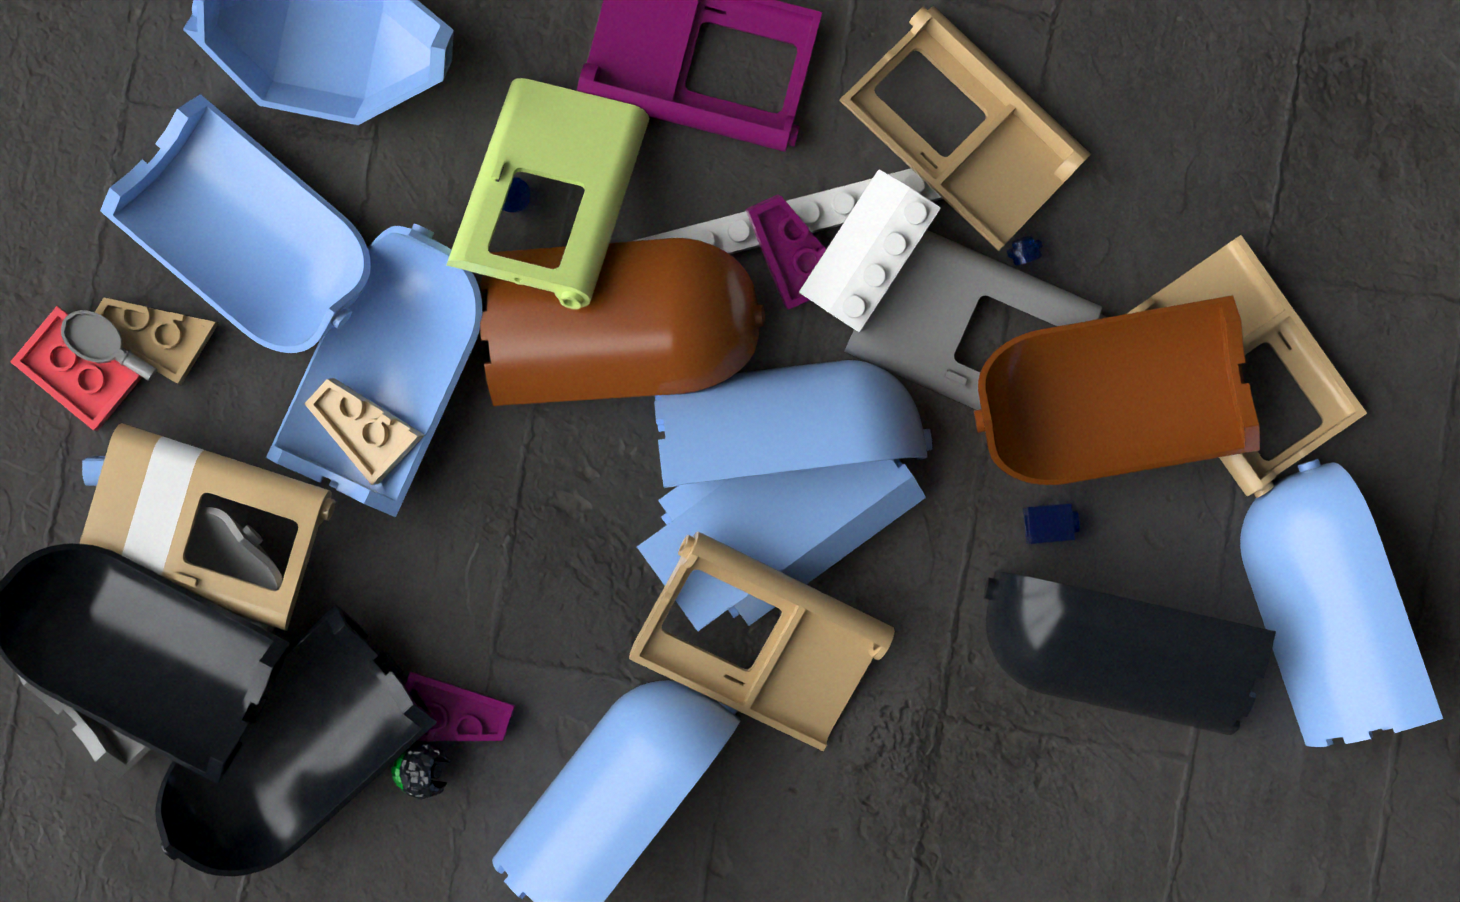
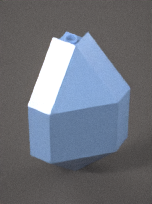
(325, 55)

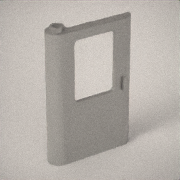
(930, 307)

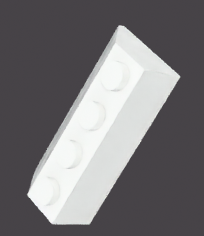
(869, 250)

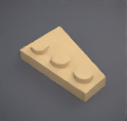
(159, 337)
(362, 429)

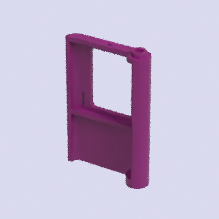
(647, 51)

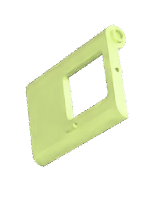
(563, 139)

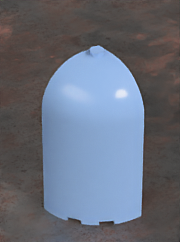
(242, 231)
(397, 350)
(788, 423)
(1334, 609)
(615, 793)

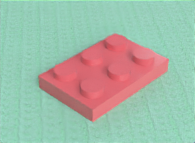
(81, 386)

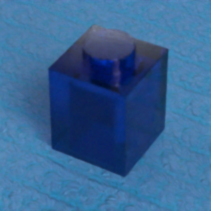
(1050, 523)

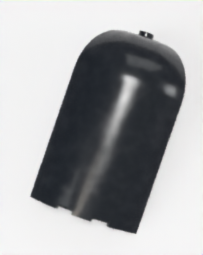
(1125, 652)
(137, 653)
(319, 741)

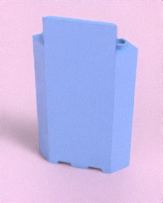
(783, 519)

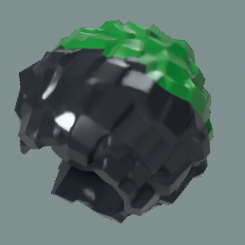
(416, 768)

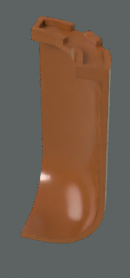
(657, 324)
(1119, 395)

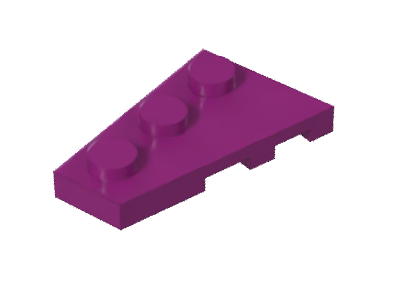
(787, 247)
(461, 712)

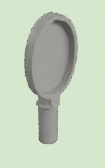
(99, 341)

